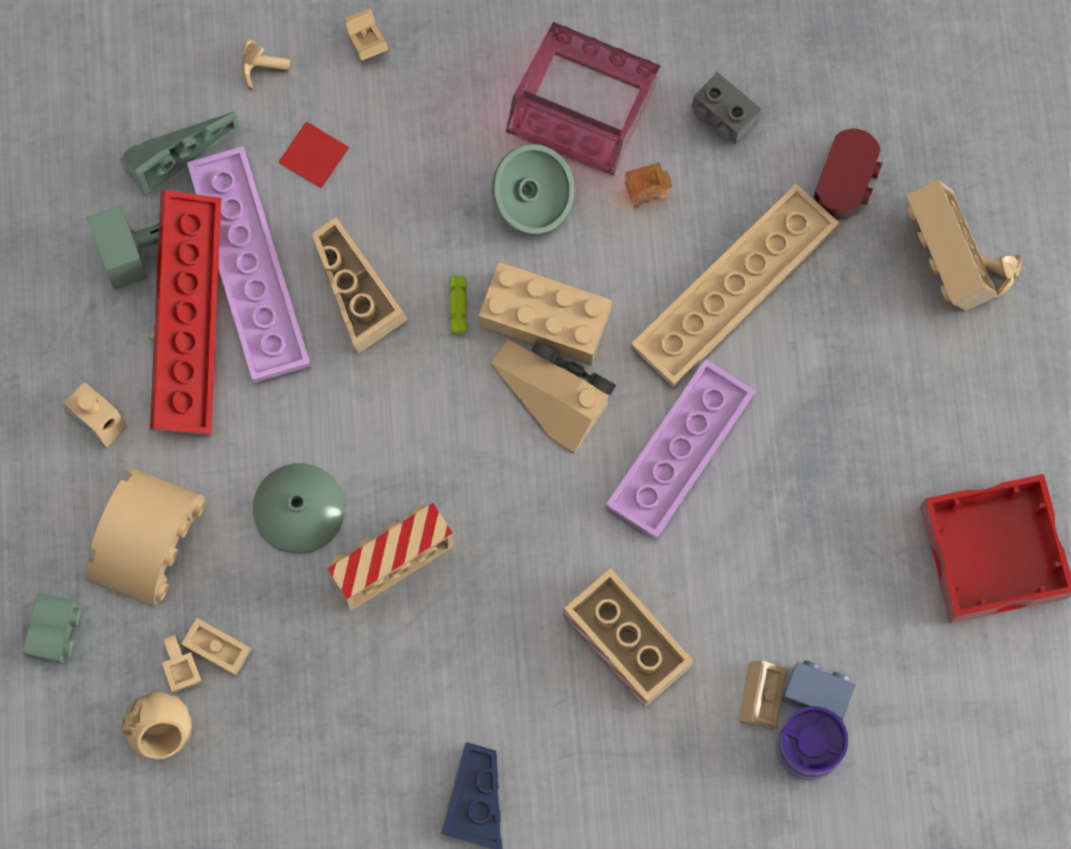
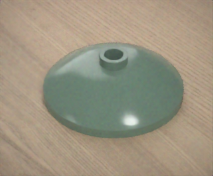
(547, 184)
(303, 527)

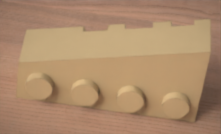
(361, 295)

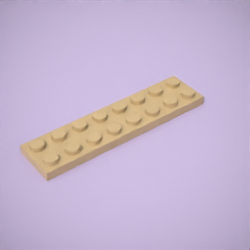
(734, 285)

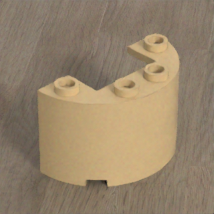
(140, 535)

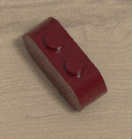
(848, 173)

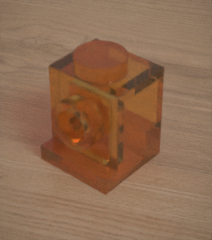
(652, 175)

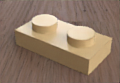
(216, 646)

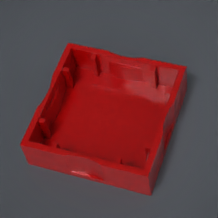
(996, 548)

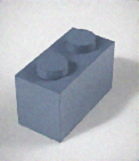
(813, 687)

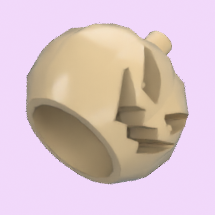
(157, 725)

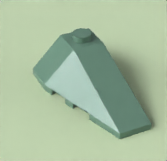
(167, 154)

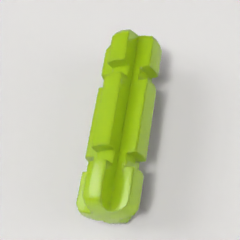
(458, 305)

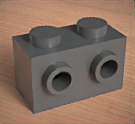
(725, 108)

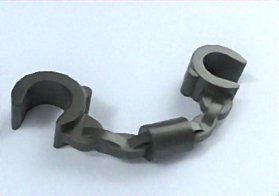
(574, 368)

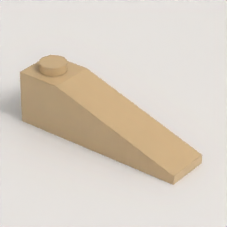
(555, 397)

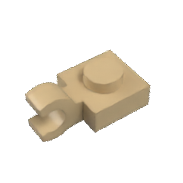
(180, 669)

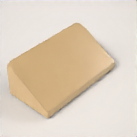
(762, 694)

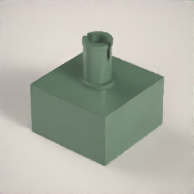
(121, 246)

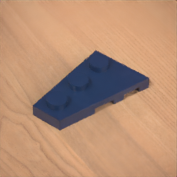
(473, 803)

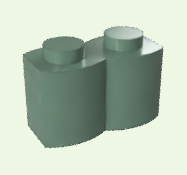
(51, 628)

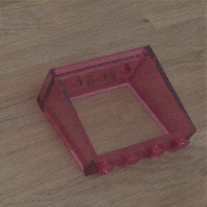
(570, 131)

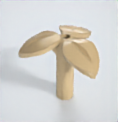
(252, 57)
(1008, 268)

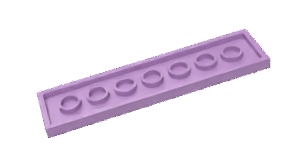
(251, 267)

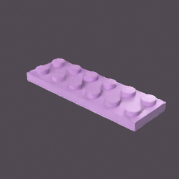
(680, 449)

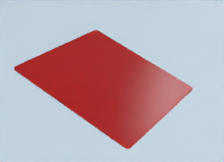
(313, 154)

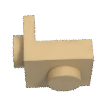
(365, 34)

